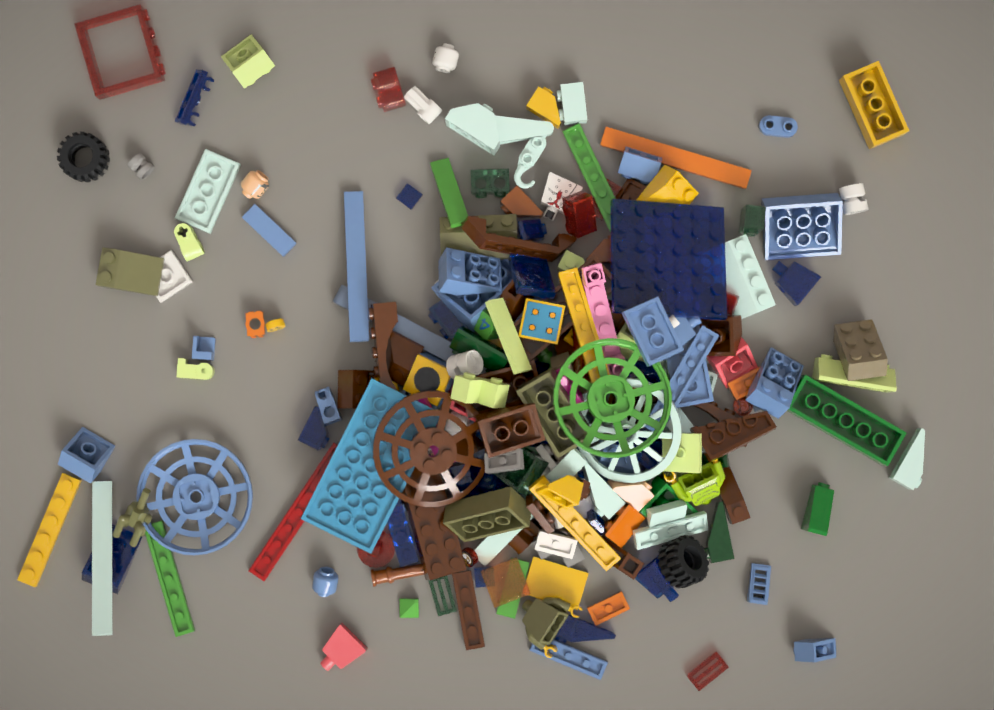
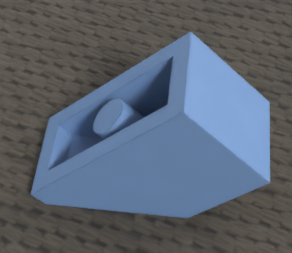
(814, 649)

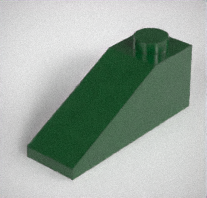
(718, 539)

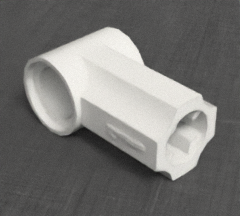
(426, 108)

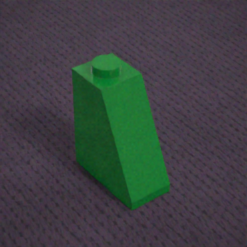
(818, 509)

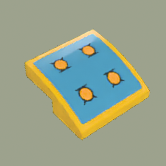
(541, 321)

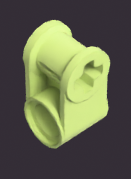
(189, 245)

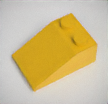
(669, 187)

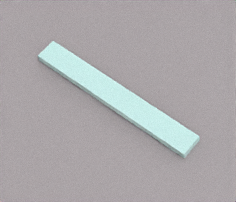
(494, 544)
(102, 558)

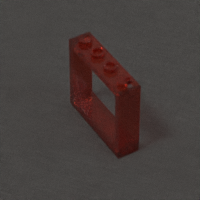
(154, 52)

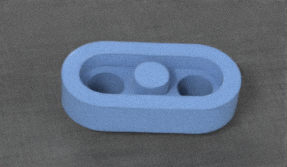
(778, 126)

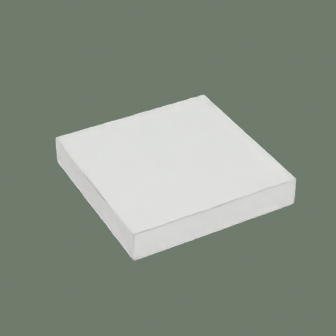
(173, 277)

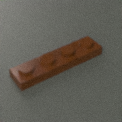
(468, 610)

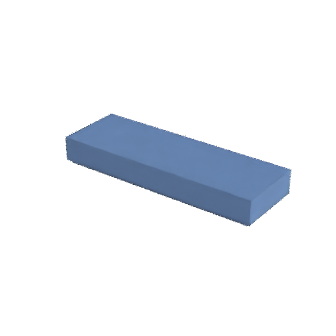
(269, 230)

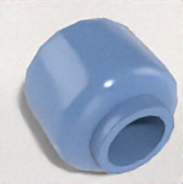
(325, 581)

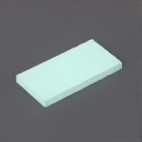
(207, 191)

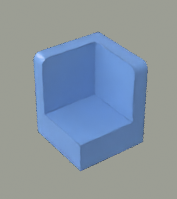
(203, 348)

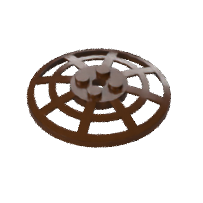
(419, 447)

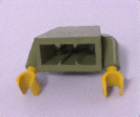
(545, 620)

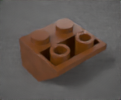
(352, 387)

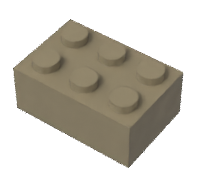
(860, 350)

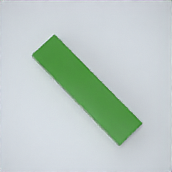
(449, 192)

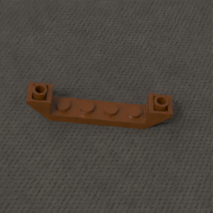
(476, 230)

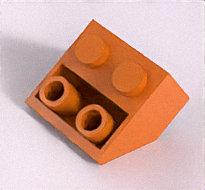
(622, 526)

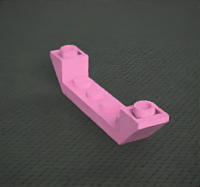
(593, 285)

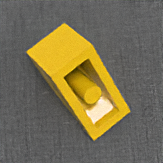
(544, 106)
(563, 491)

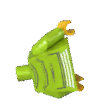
(699, 487)

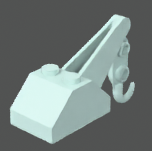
(490, 131)

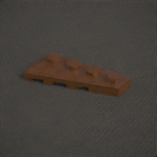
(732, 433)

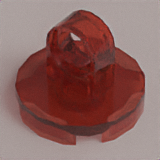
(381, 554)

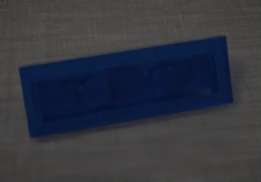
(193, 98)

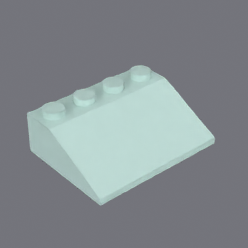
(746, 278)

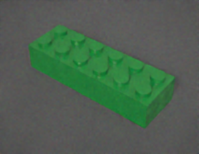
(845, 421)

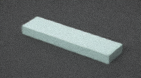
(668, 531)

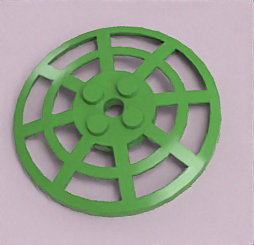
(624, 396)

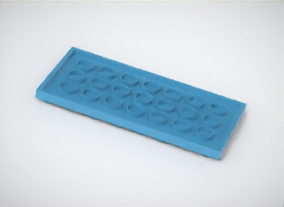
(350, 495)

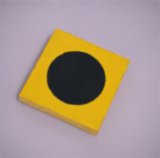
(427, 376)

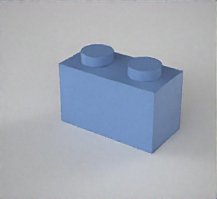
(639, 165)

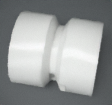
(853, 199)
(464, 362)

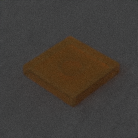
(505, 582)

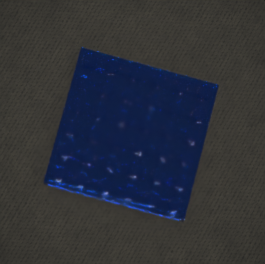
(669, 255)

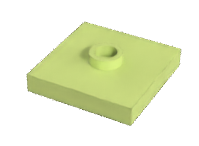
(688, 455)

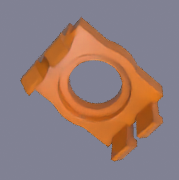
(261, 330)

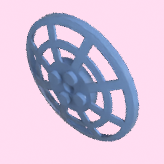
(209, 496)

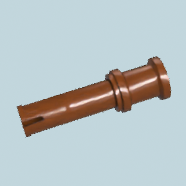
(390, 574)

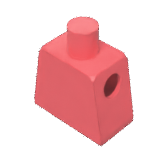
(342, 648)

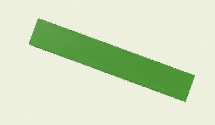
(591, 170)
(170, 583)

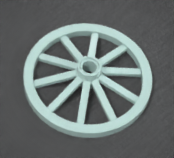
(664, 462)

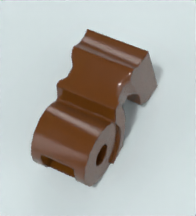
(525, 537)

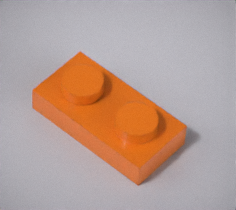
(741, 385)
(608, 608)

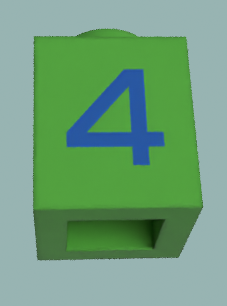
(485, 326)

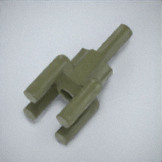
(135, 517)

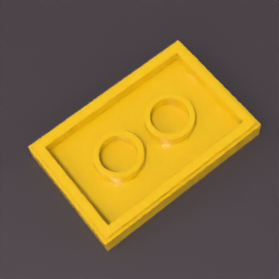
(555, 580)

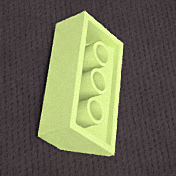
(832, 372)

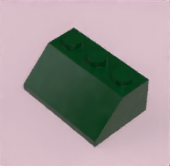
(492, 355)

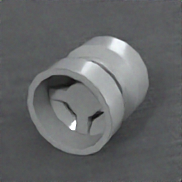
(141, 166)

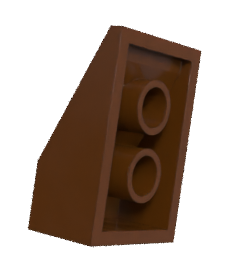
(509, 428)

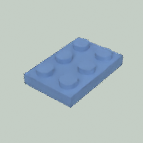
(652, 331)

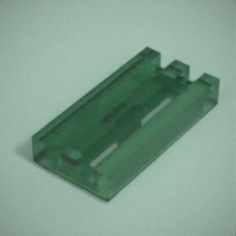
(446, 610)

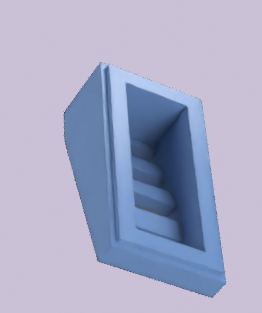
(764, 600)

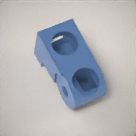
(328, 406)

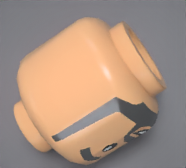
(254, 184)

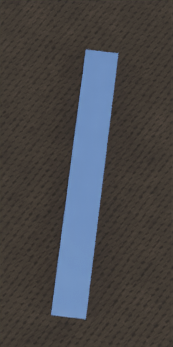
(356, 266)

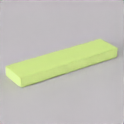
(508, 335)

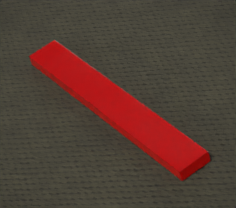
(290, 523)

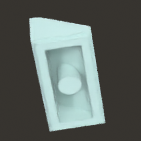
(666, 513)

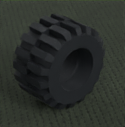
(71, 147)
(683, 561)

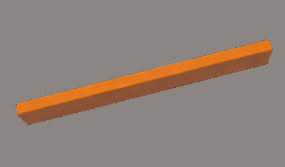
(678, 158)

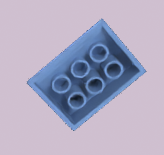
(802, 226)
(469, 307)

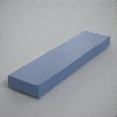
(574, 659)

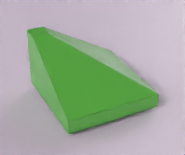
(409, 607)

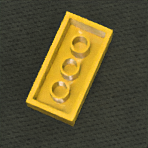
(873, 105)

